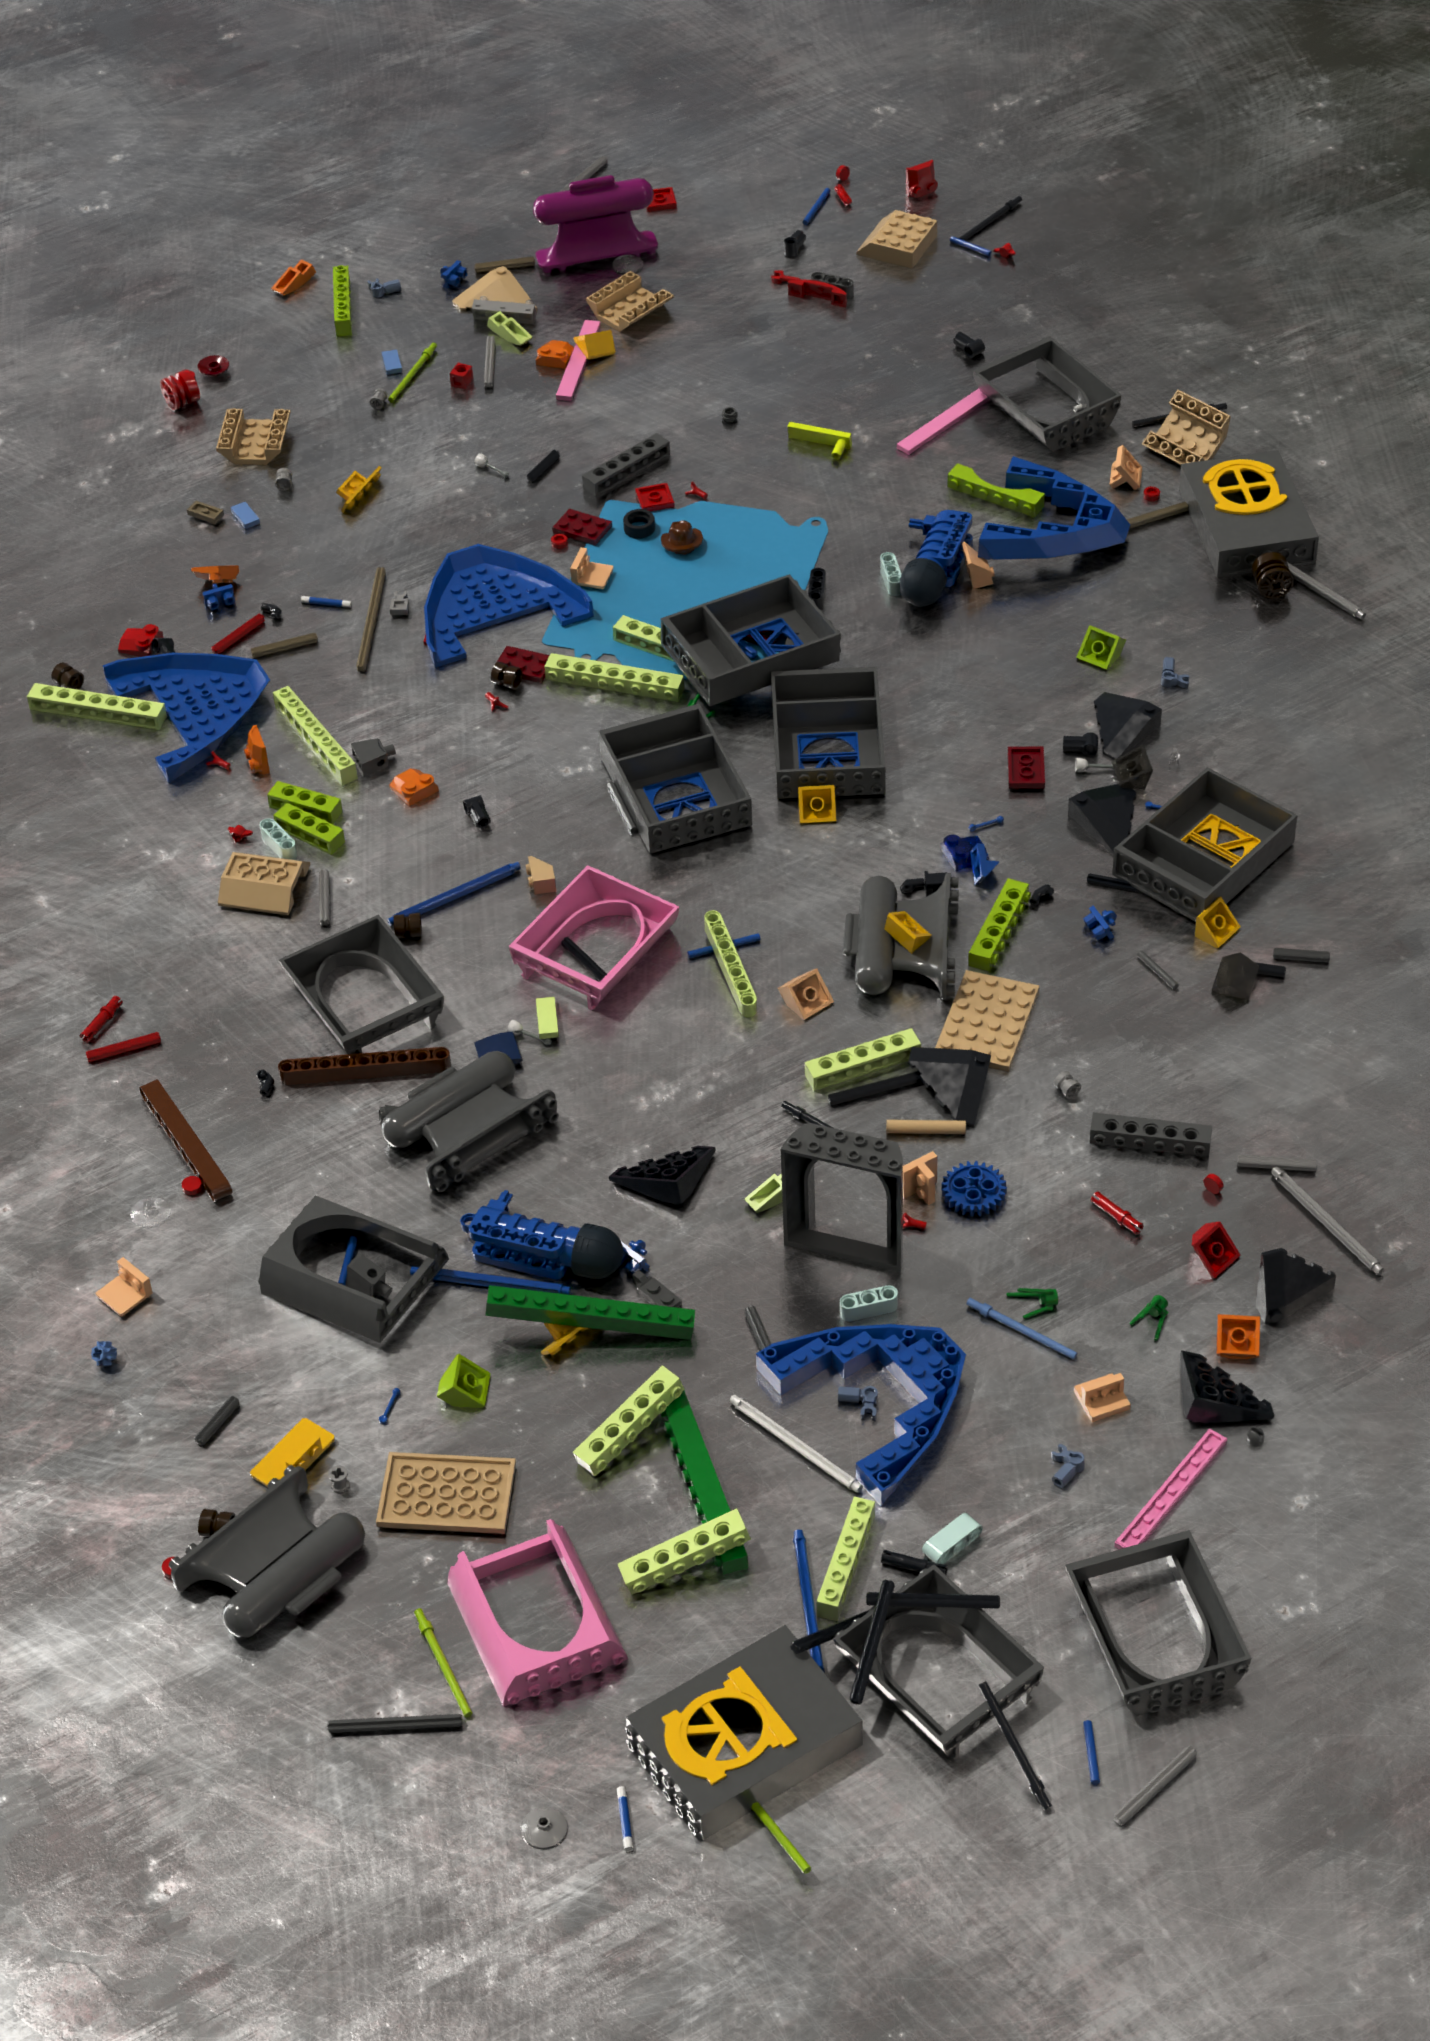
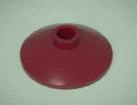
(213, 365)

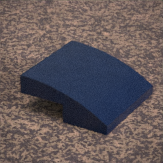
(501, 1042)

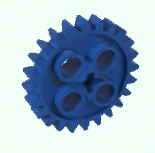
(974, 1188)

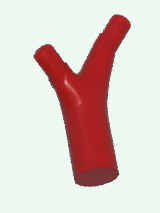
(697, 491)
(494, 701)
(218, 761)
(911, 1222)

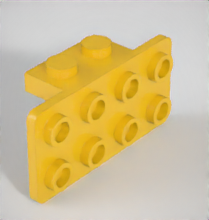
(297, 1448)

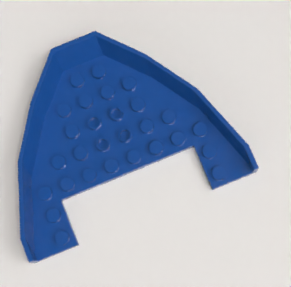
(491, 586)
(201, 694)

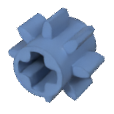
(104, 1353)

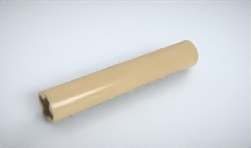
(926, 1126)

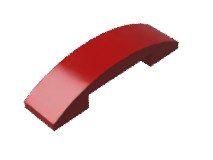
(817, 289)

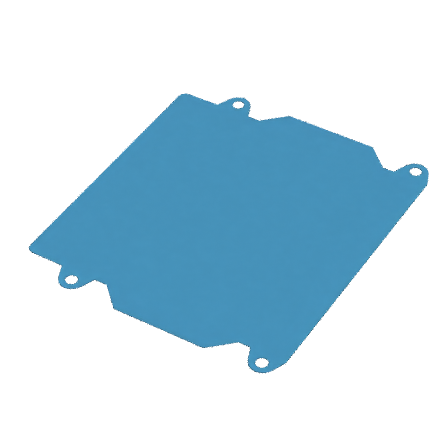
(649, 582)

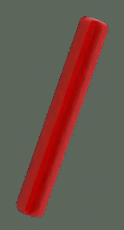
(238, 634)
(122, 1047)

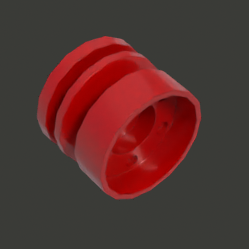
(180, 389)

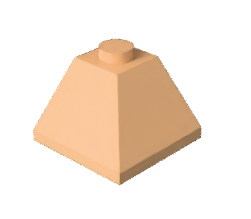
(977, 568)
(806, 994)

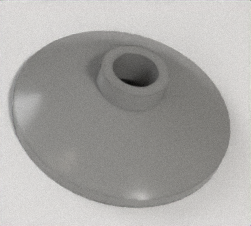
(544, 1836)

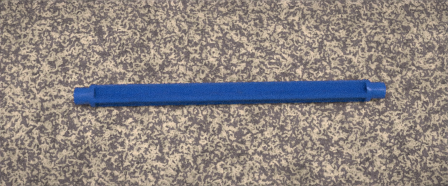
(459, 891)
(486, 1280)
(807, 1594)

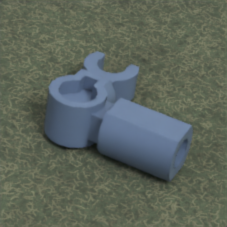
(388, 287)
(1171, 679)
(868, 1396)
(1073, 1464)

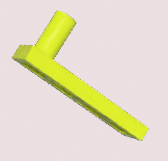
(821, 435)

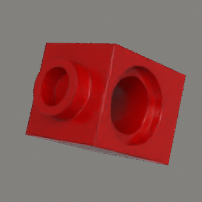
(461, 375)

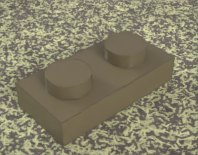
(205, 512)

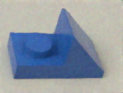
(980, 864)

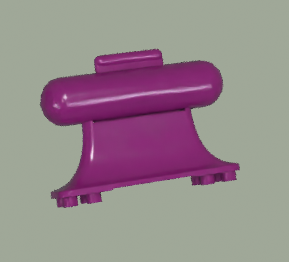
(594, 221)

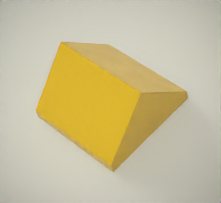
(596, 344)
(817, 804)
(1216, 924)
(906, 930)

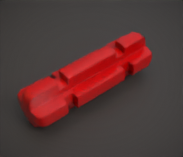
(843, 195)

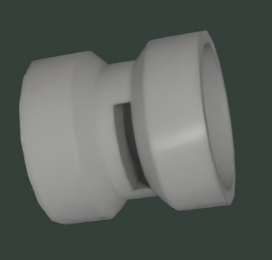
(283, 479)
(1065, 1082)

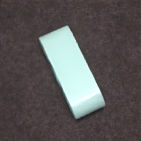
(890, 573)
(278, 839)
(868, 1303)
(952, 1539)

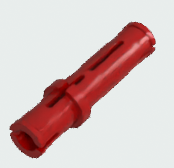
(106, 1013)
(1123, 1217)

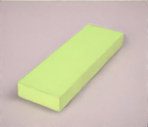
(547, 1017)

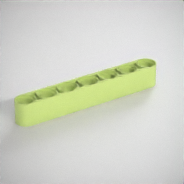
(730, 964)

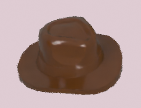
(682, 538)

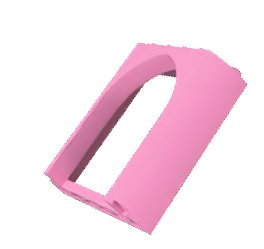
(586, 898)
(519, 1670)

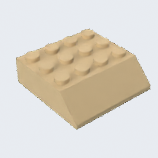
(900, 239)

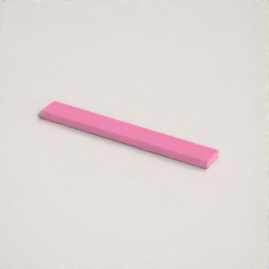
(575, 365)
(942, 422)
(1172, 1490)

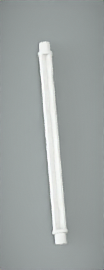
(819, 1460)

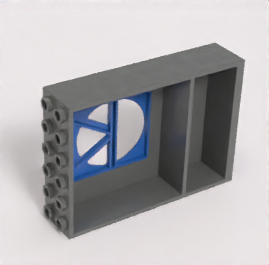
(707, 638)
(821, 706)
(667, 751)

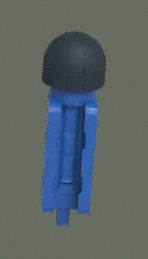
(928, 573)
(588, 1250)

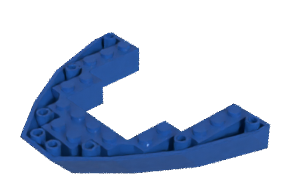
(1095, 526)
(917, 1356)

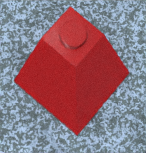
(1214, 1247)

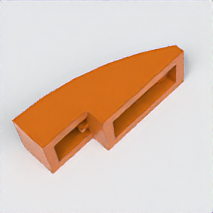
(294, 278)

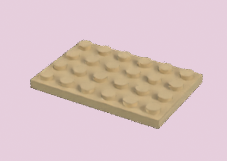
(989, 1017)
(446, 1492)

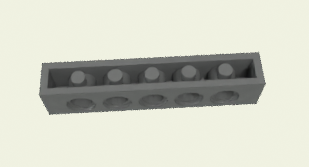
(626, 464)
(1150, 1134)

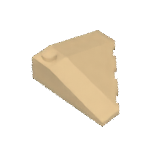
(497, 286)

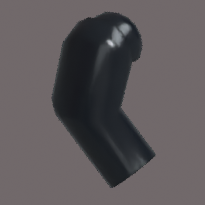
(273, 609)
(910, 884)
(1038, 893)
(267, 1082)

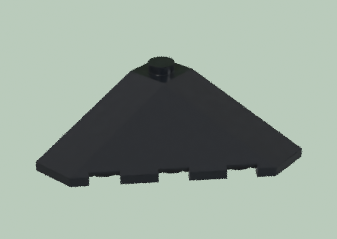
(1124, 722)
(1104, 813)
(955, 1076)
(667, 1178)
(1288, 1284)
(1215, 1398)

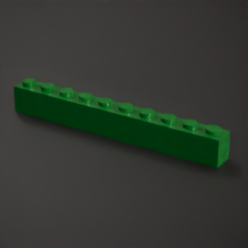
(590, 1312)
(700, 1475)

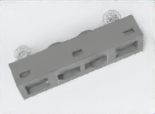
(520, 312)

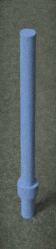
(987, 1311)

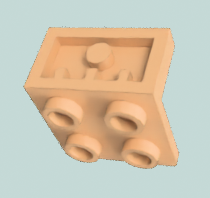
(589, 573)
(126, 1289)

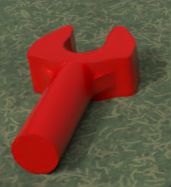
(779, 277)

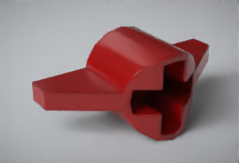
(1005, 251)
(239, 832)

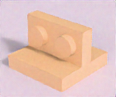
(1125, 469)
(921, 1177)
(1103, 1396)

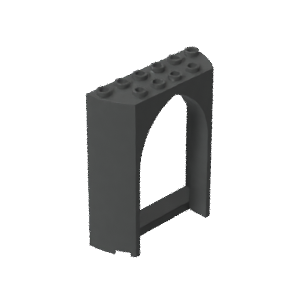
(1095, 395)
(369, 946)
(851, 1150)
(292, 1283)
(969, 1627)
(1225, 1652)

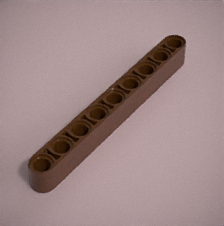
(364, 1065)
(185, 1140)

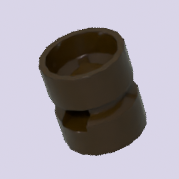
(506, 675)
(67, 676)
(408, 925)
(211, 1521)

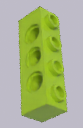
(313, 802)
(310, 828)

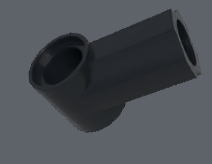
(793, 243)
(971, 347)
(162, 645)
(1086, 744)
(476, 809)

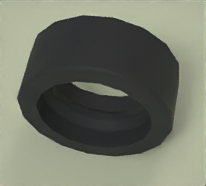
(639, 515)

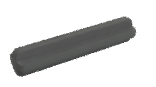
(1301, 955)
(757, 1327)
(217, 1420)

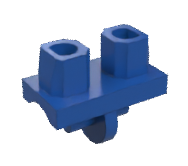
(452, 274)
(218, 595)
(1094, 918)
(636, 1261)

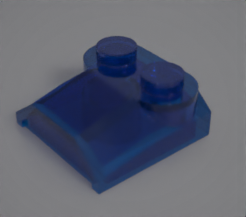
(958, 850)

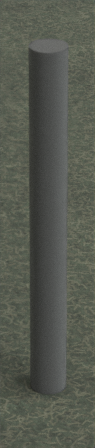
(627, 817)

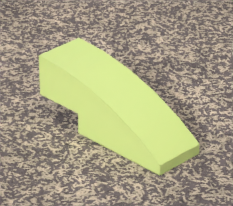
(508, 329)
(766, 1195)

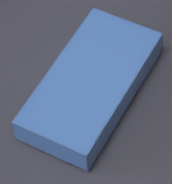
(391, 362)
(245, 515)

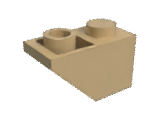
(542, 876)

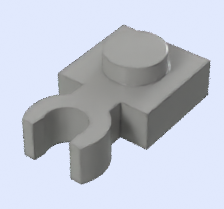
(400, 604)

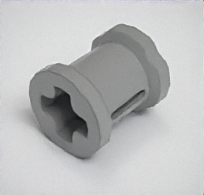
(378, 399)
(338, 1478)

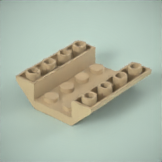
(625, 301)
(1190, 431)
(252, 439)
(260, 883)

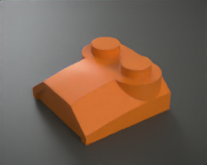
(554, 354)
(217, 574)
(256, 752)
(413, 786)
(1238, 1336)

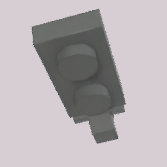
(654, 1291)

